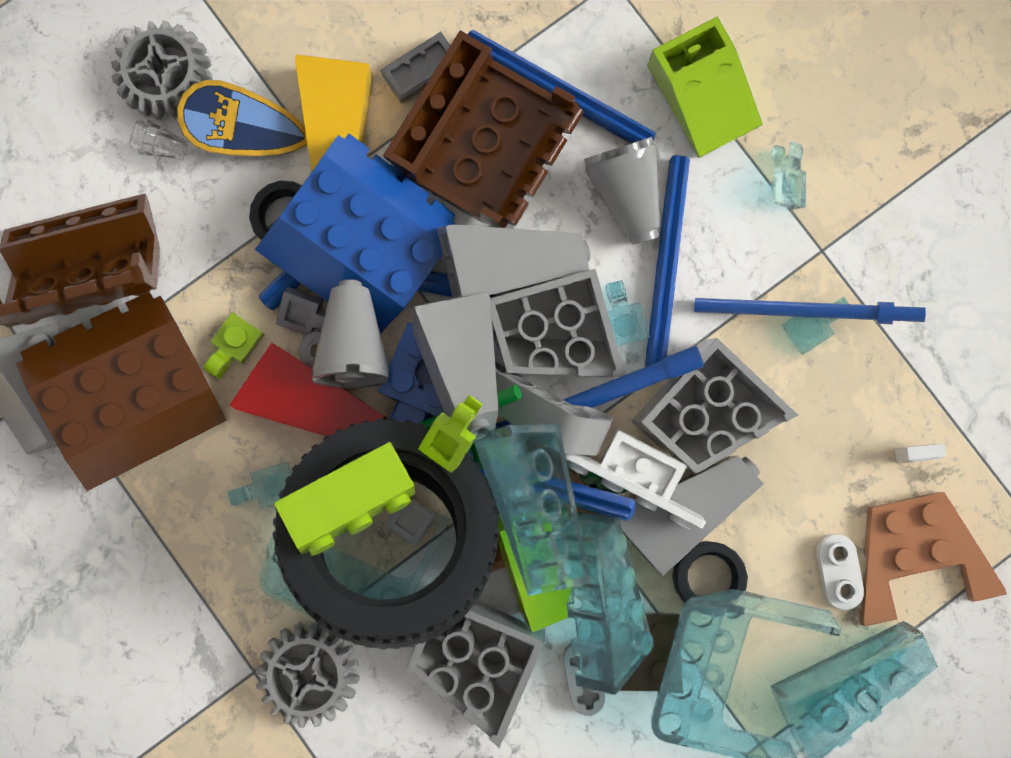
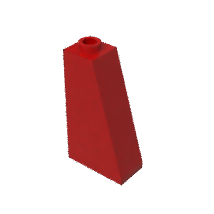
(284, 392)

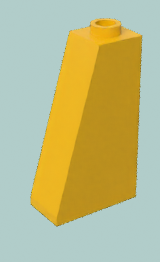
(332, 100)

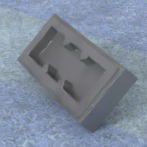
(414, 69)

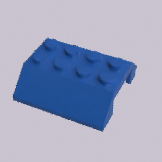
(358, 226)

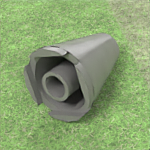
(350, 340)

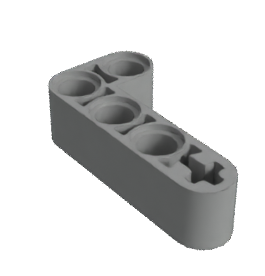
(581, 427)

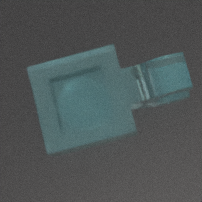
(788, 178)
(626, 319)
(809, 331)
(265, 486)

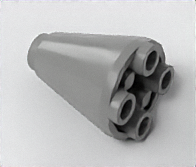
(629, 187)

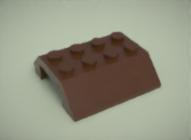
(482, 134)
(79, 260)
(119, 390)

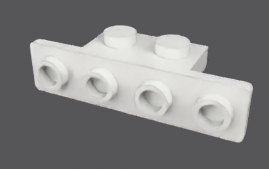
(642, 471)

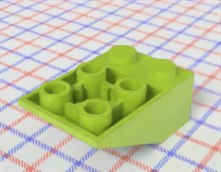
(705, 86)

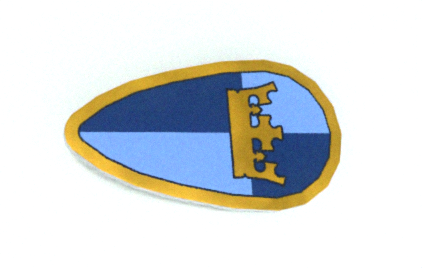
(237, 122)

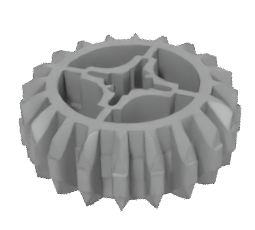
(150, 45)
(292, 703)

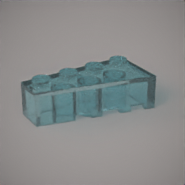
(535, 504)
(609, 611)
(852, 687)

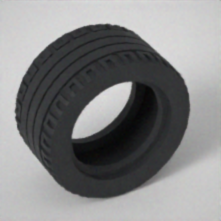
(433, 608)

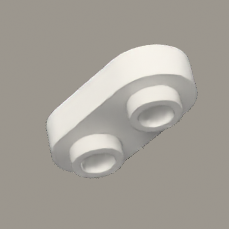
(839, 572)

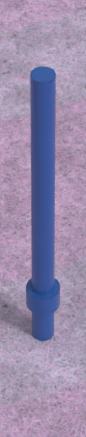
(882, 312)

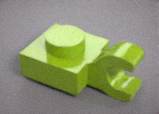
(235, 341)
(449, 438)

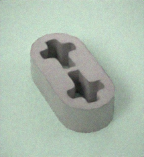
(575, 691)

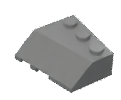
(557, 329)
(15, 402)
(711, 409)
(481, 666)

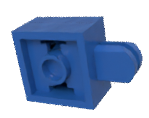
(410, 383)

